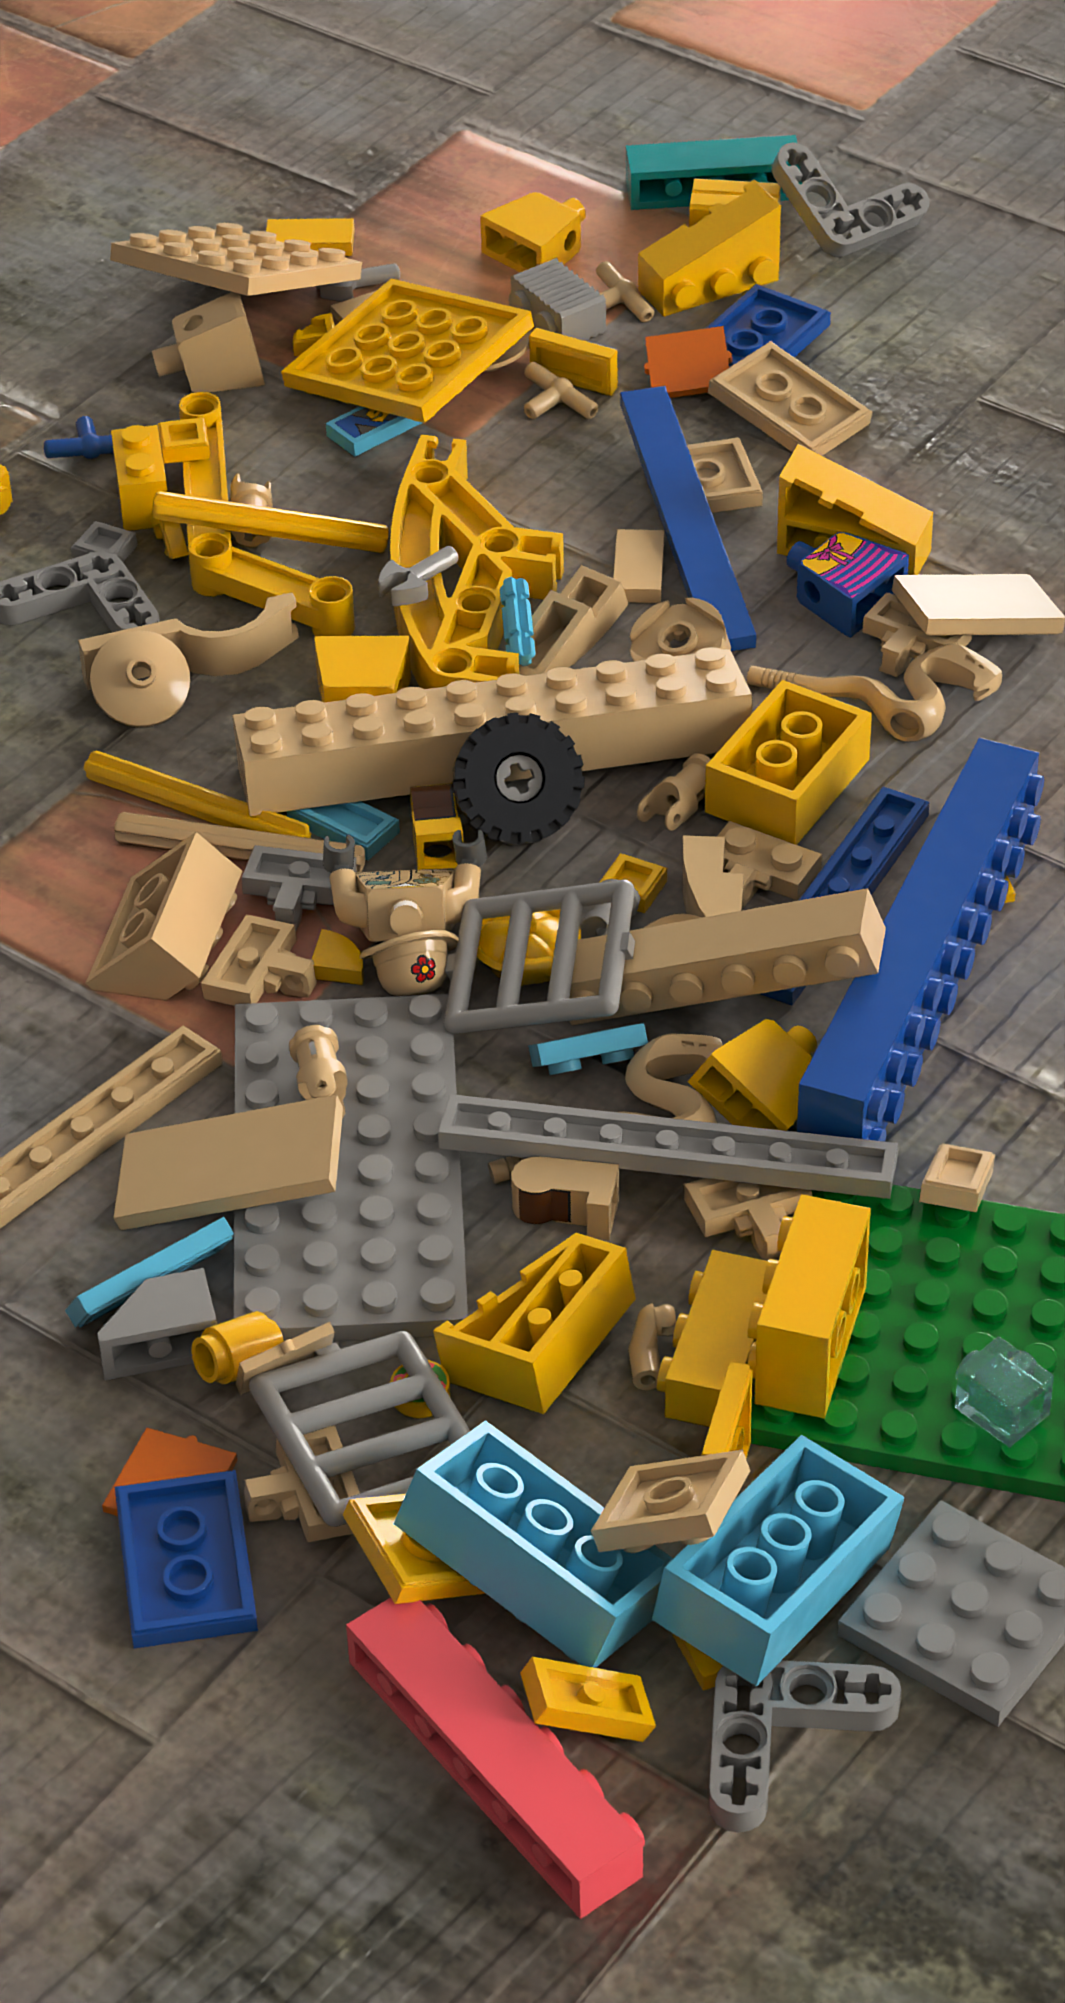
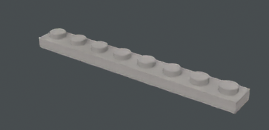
(670, 1145)

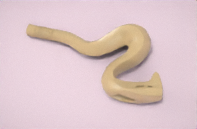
(902, 718)
(645, 1076)

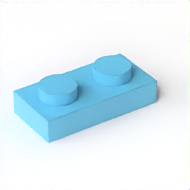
(565, 1053)

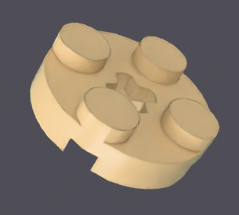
(664, 623)

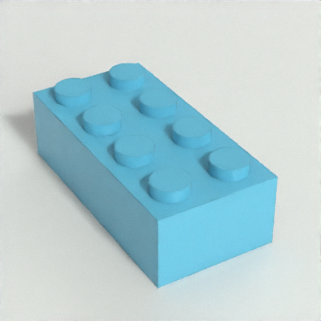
(530, 1544)
(778, 1560)

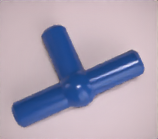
(87, 445)

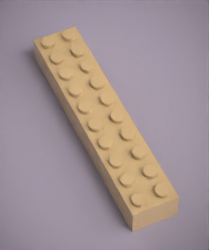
(412, 737)

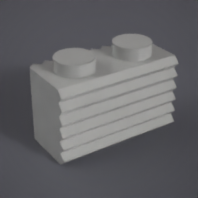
(559, 300)

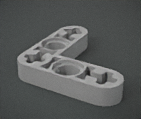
(836, 213)
(88, 578)
(775, 1706)

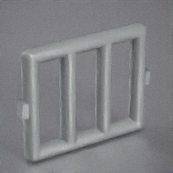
(558, 1007)
(332, 1361)

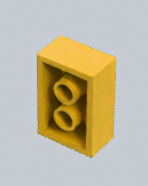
(788, 762)
(809, 1305)

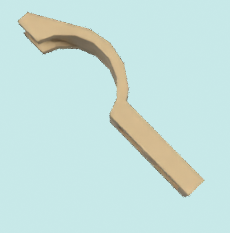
(214, 651)

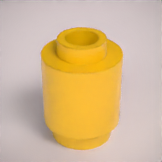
(224, 1345)

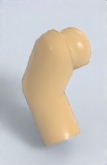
(644, 1345)

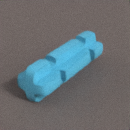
(517, 619)

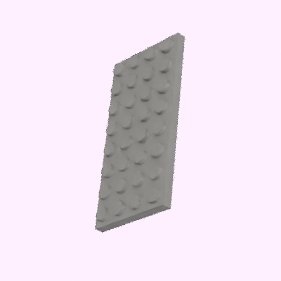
(392, 1235)

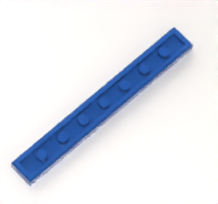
(685, 510)

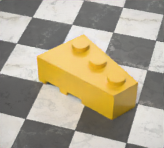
(716, 255)
(826, 498)
(541, 1328)

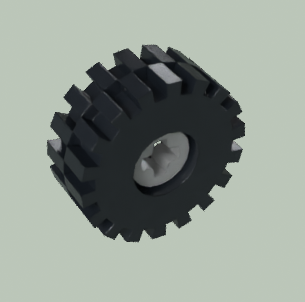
(503, 811)

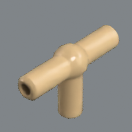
(623, 292)
(556, 391)

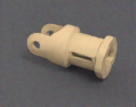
(254, 495)
(677, 795)
(318, 1073)

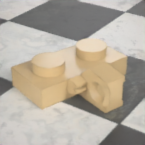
(901, 635)
(768, 862)
(257, 962)
(743, 1207)
(286, 1496)

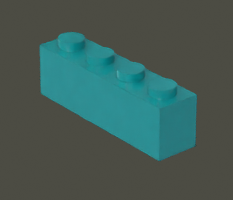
(665, 172)

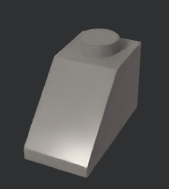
(157, 1325)

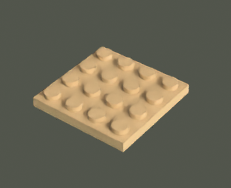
(236, 259)

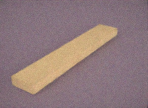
(102, 1119)

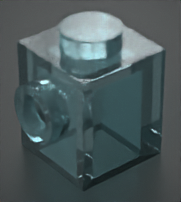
(1003, 1390)

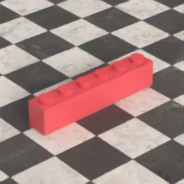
(497, 1753)

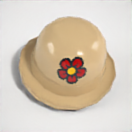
(412, 962)

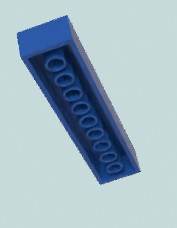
(928, 944)

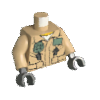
(403, 900)

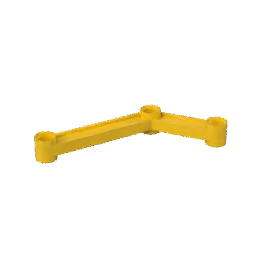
(223, 569)

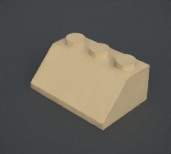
(167, 923)

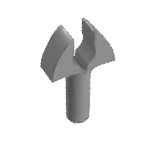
(369, 276)
(409, 584)

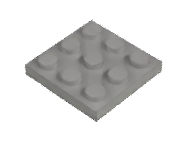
(963, 1613)

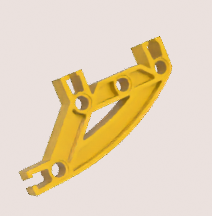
(440, 509)

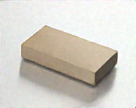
(640, 564)
(957, 1177)

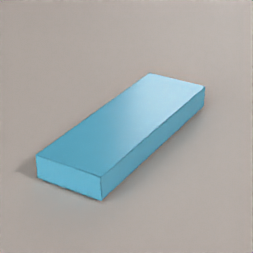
(170, 1260)

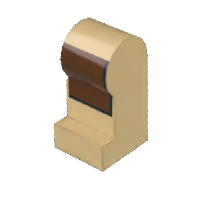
(567, 1193)

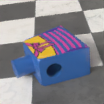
(845, 578)

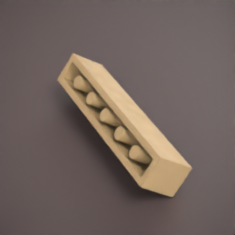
(740, 954)

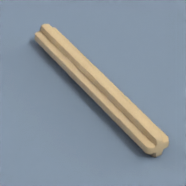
(230, 841)

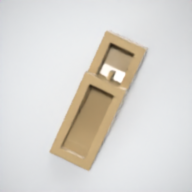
(574, 620)
(705, 884)

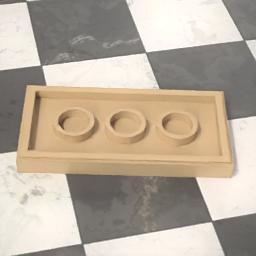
(229, 1162)

